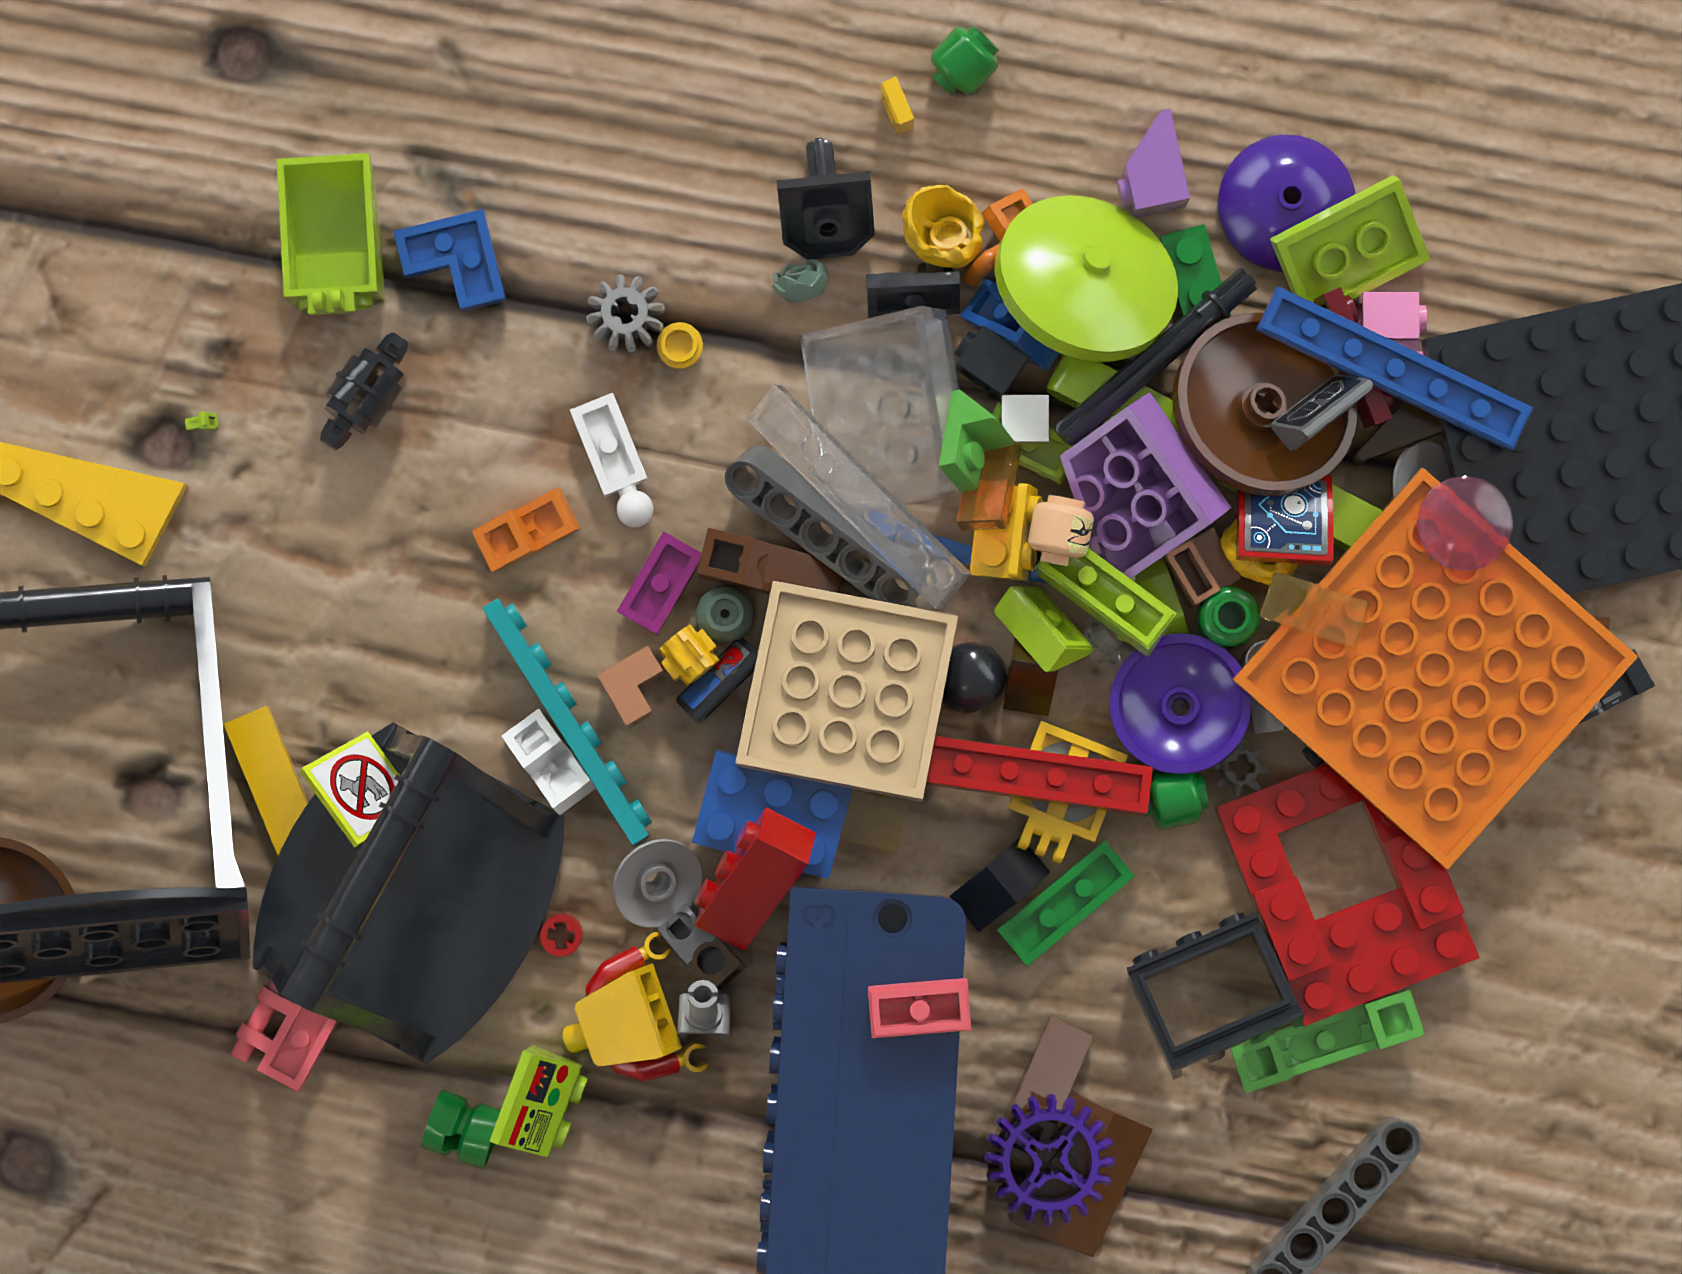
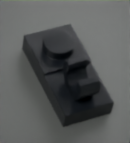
(905, 290)

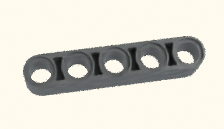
(804, 525)
(1355, 1200)

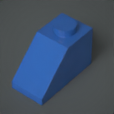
(989, 310)

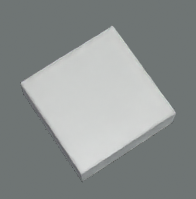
(1026, 417)

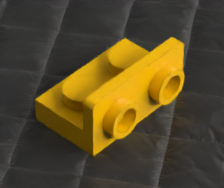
(1006, 551)

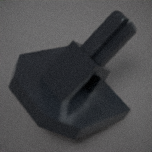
(826, 210)

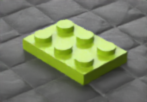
(1353, 244)

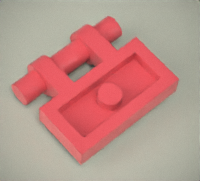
(295, 1046)

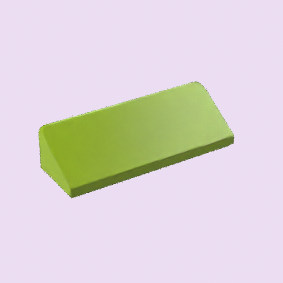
(1111, 599)

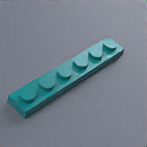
(558, 703)

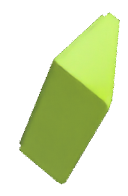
(1041, 627)

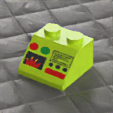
(539, 1102)

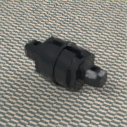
(351, 382)

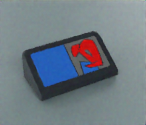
(717, 684)

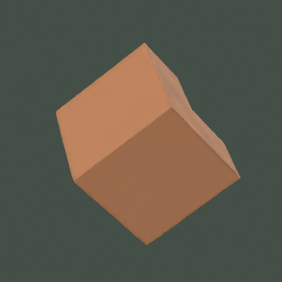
(1200, 568)
(625, 682)

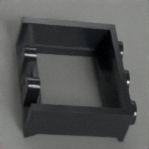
(1214, 1043)

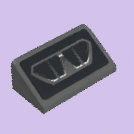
(1320, 409)

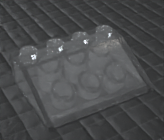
(887, 396)

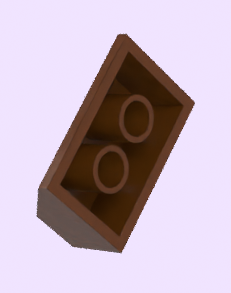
(1086, 1231)

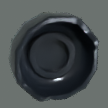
(973, 677)

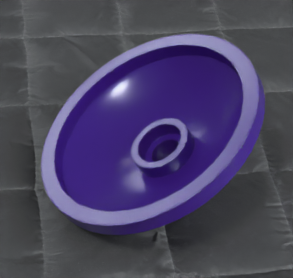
(1253, 188)
(1185, 670)

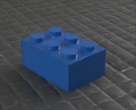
(743, 793)

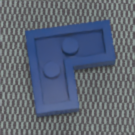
(457, 244)

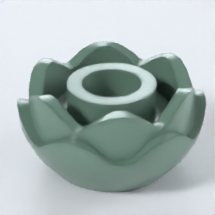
(801, 282)
(736, 624)

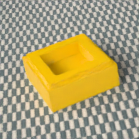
(896, 106)

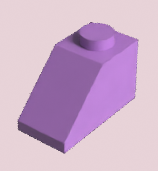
(1155, 172)

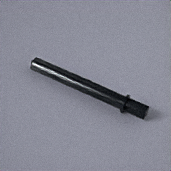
(1164, 350)

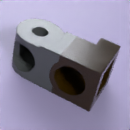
(702, 952)

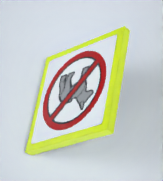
(353, 784)

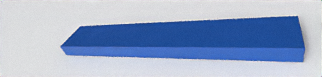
(1394, 368)

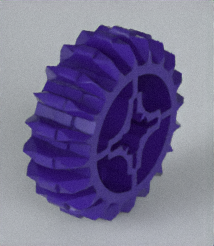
(1035, 1177)

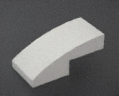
(549, 761)

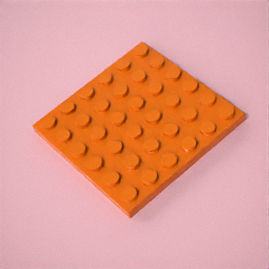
(1450, 684)

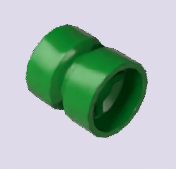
(460, 1129)

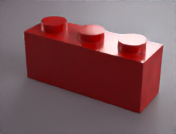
(753, 878)

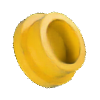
(679, 345)

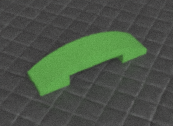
(1327, 1041)

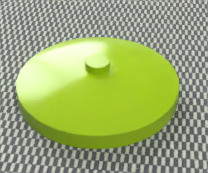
(1086, 278)

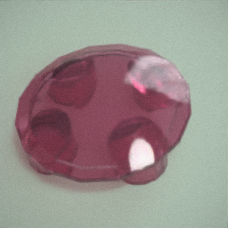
(1464, 523)

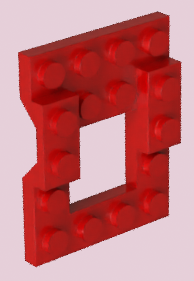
(1361, 948)

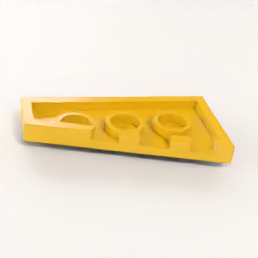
(95, 500)

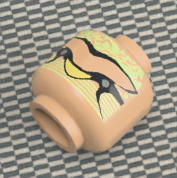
(1060, 529)

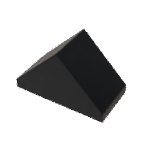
(1000, 885)

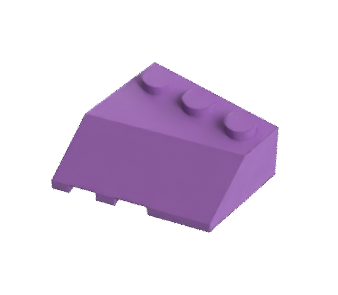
(1140, 487)

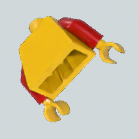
(628, 1019)

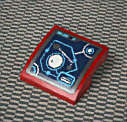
(1287, 527)

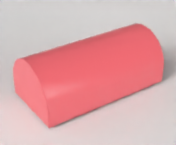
(919, 1008)

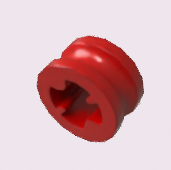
(572, 925)

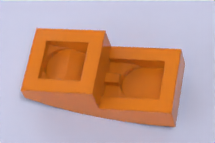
(526, 530)

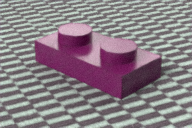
(660, 583)

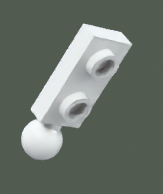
(614, 458)

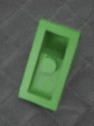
(966, 437)

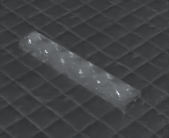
(858, 496)

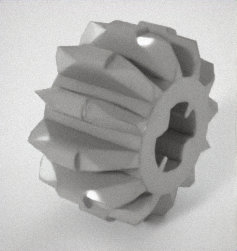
(638, 302)

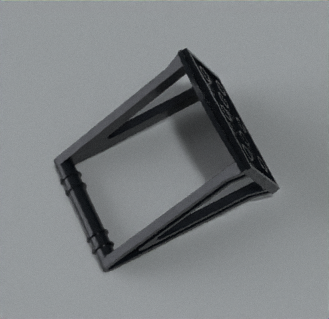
(421, 916)
(136, 926)

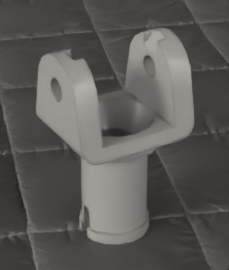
(704, 1011)

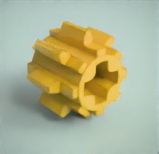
(688, 655)

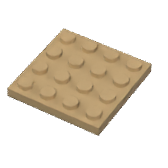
(847, 691)

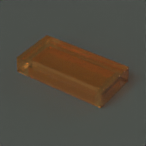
(990, 503)

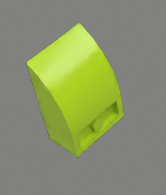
(330, 233)

